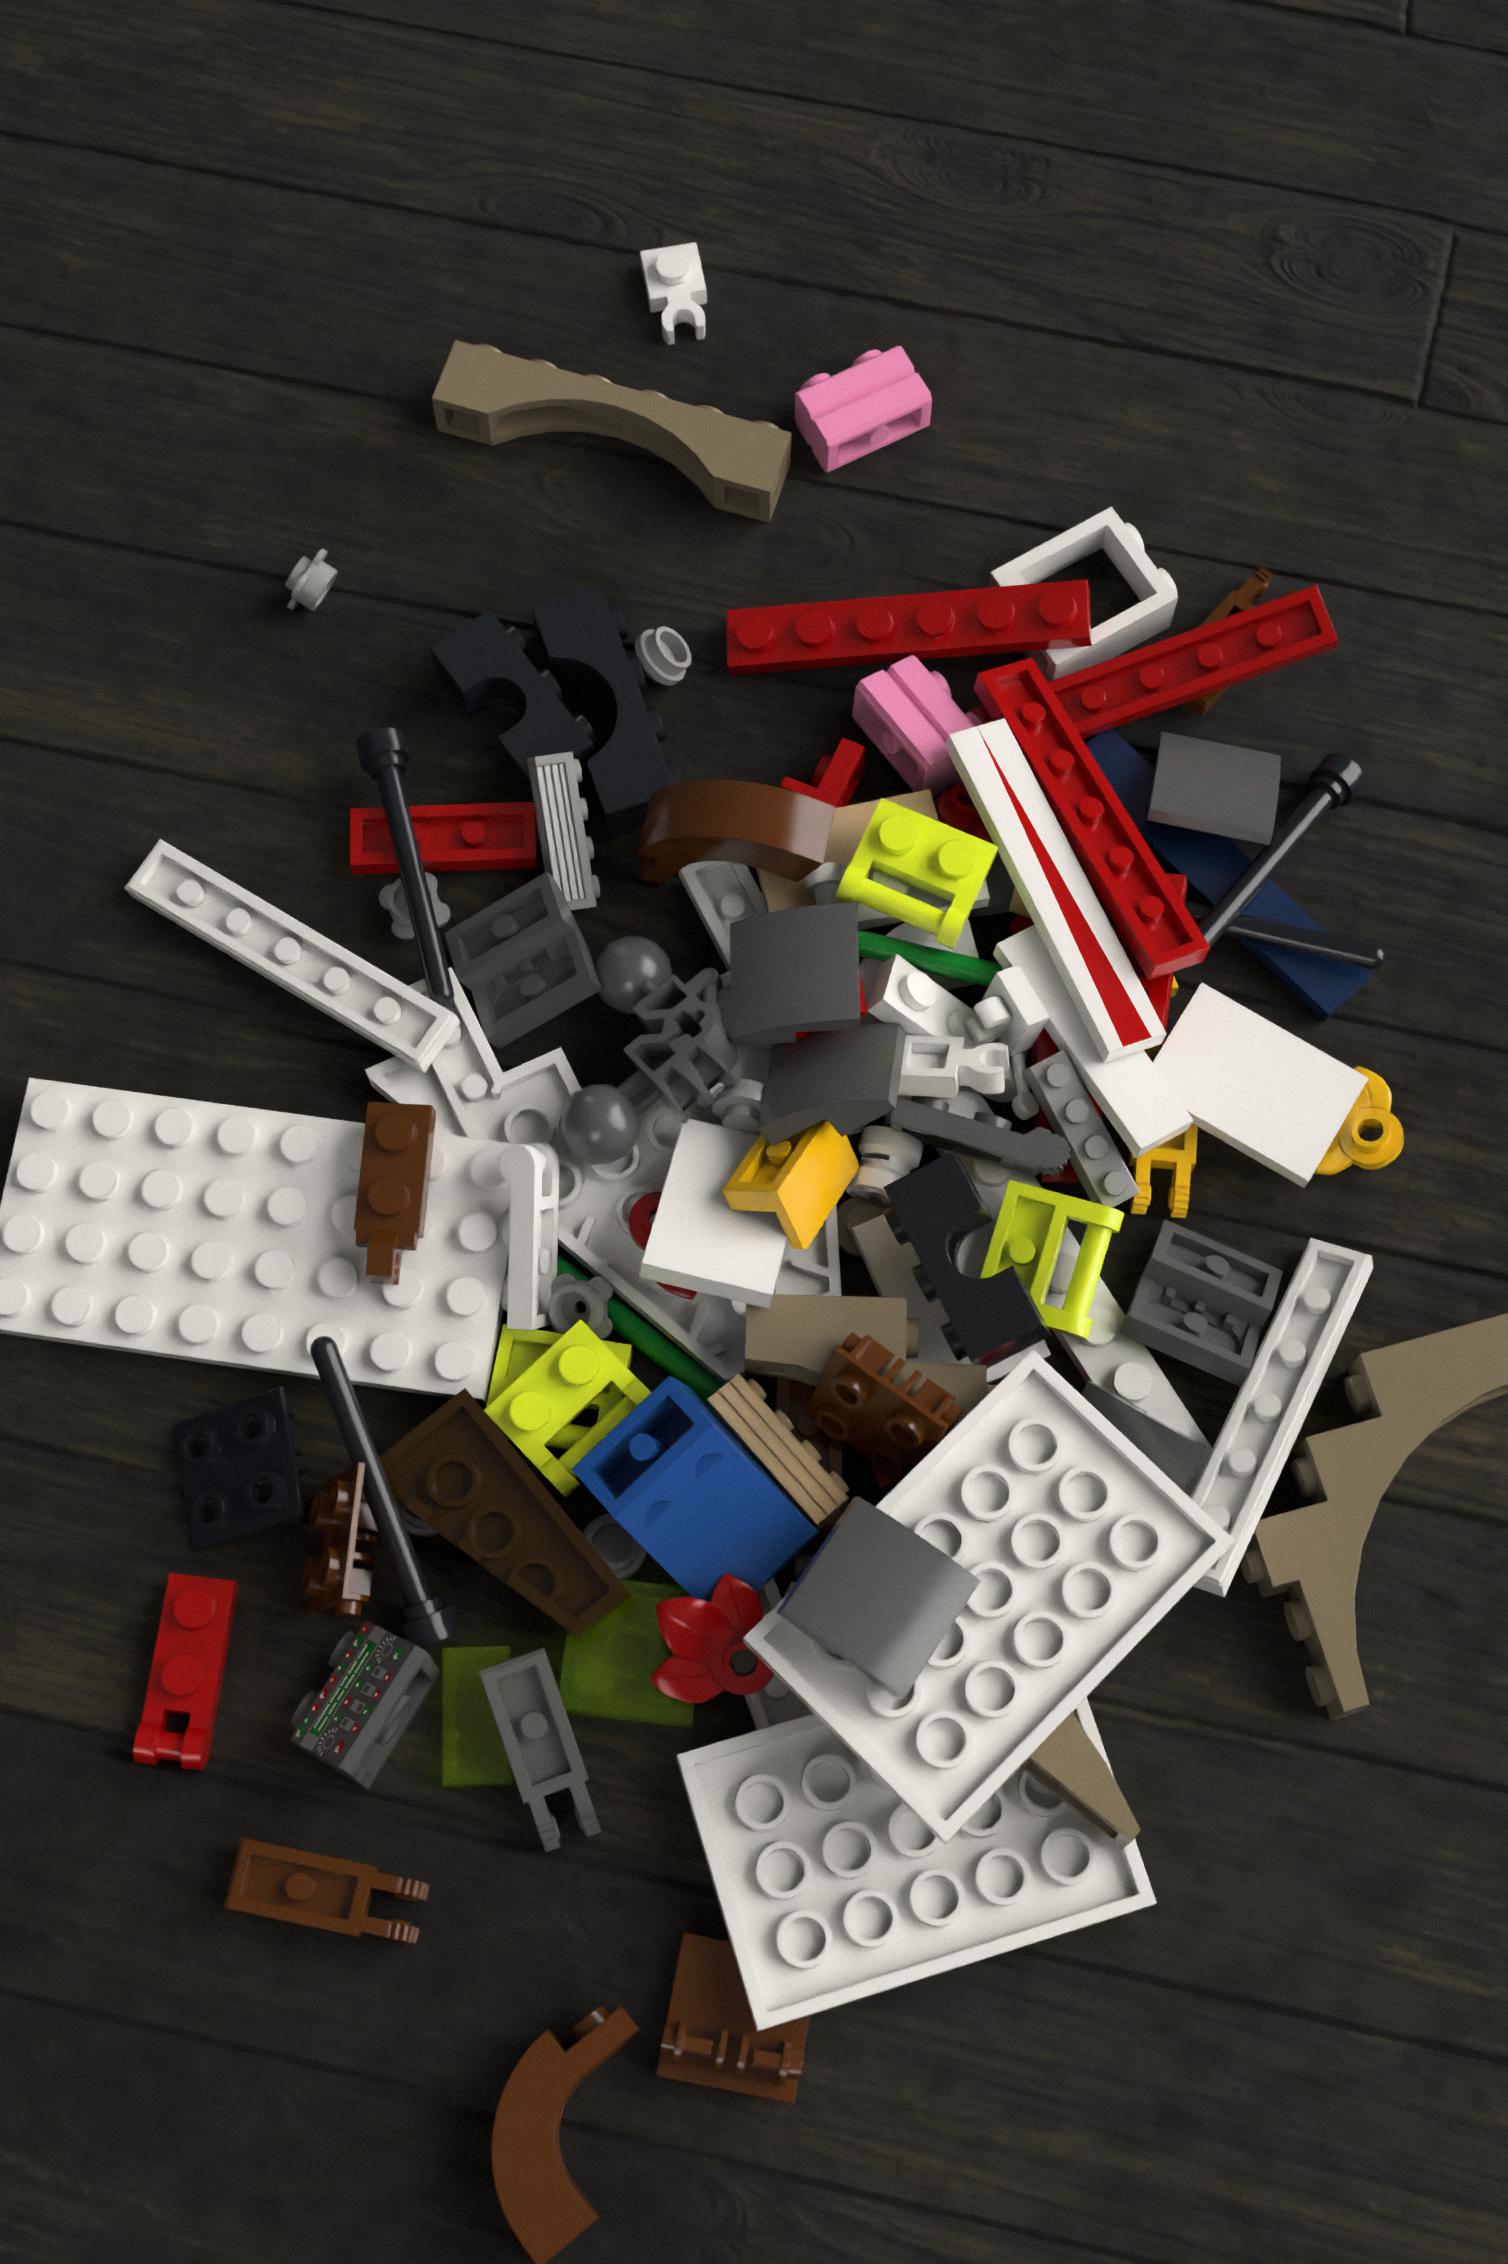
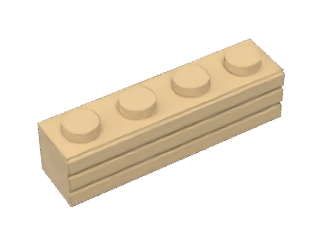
(778, 1451)

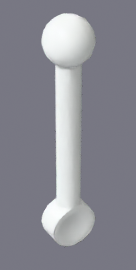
(1025, 1103)

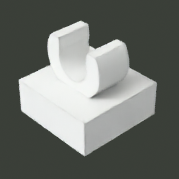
(1009, 1012)

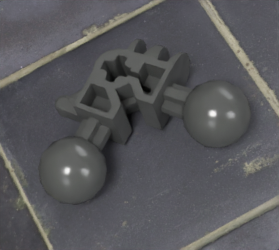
(675, 1062)

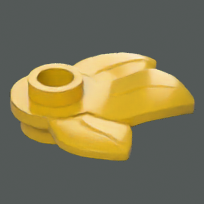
(1369, 1112)

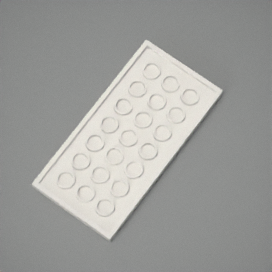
(237, 1241)

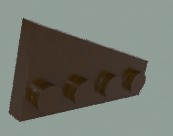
(490, 1505)

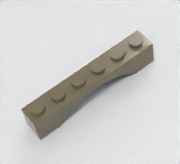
(507, 397)

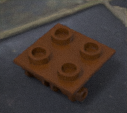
(874, 1414)
(329, 1574)
(713, 2034)

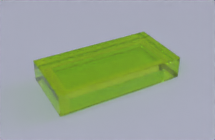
(471, 1738)

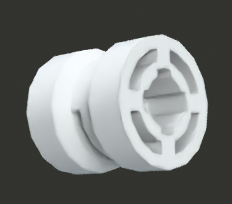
(884, 1159)

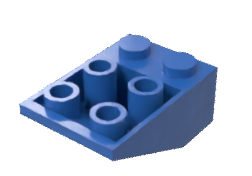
(694, 1494)

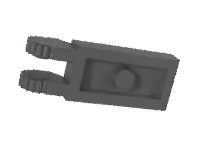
(981, 1138)
(538, 1740)

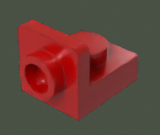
(835, 777)

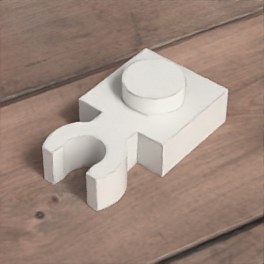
(676, 287)
(942, 1063)

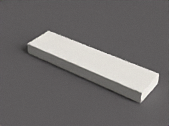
(1126, 1088)

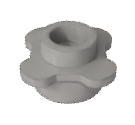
(310, 581)
(394, 900)
(564, 1301)

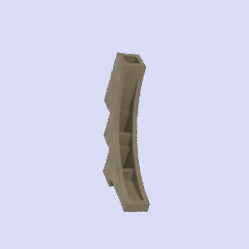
(802, 1331)
(1345, 1471)

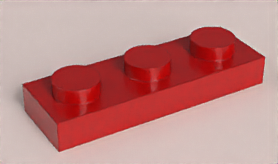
(449, 837)

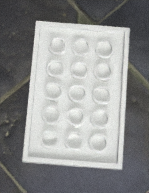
(1074, 1564)
(851, 1895)

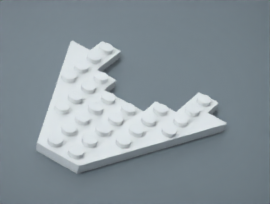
(596, 1200)

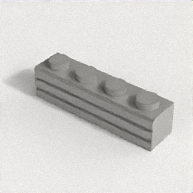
(561, 827)
(1076, 1118)

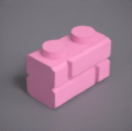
(862, 407)
(909, 721)

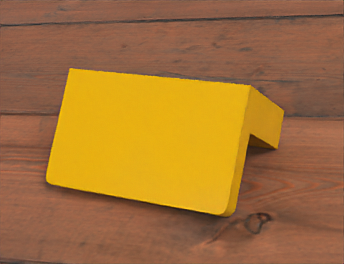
(795, 1180)

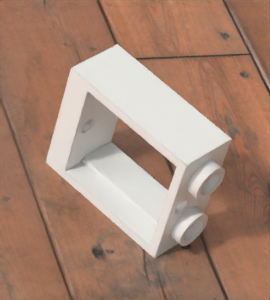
(1128, 554)

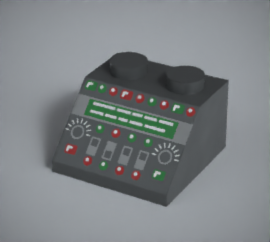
(364, 1702)

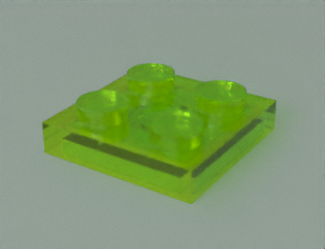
(613, 1663)

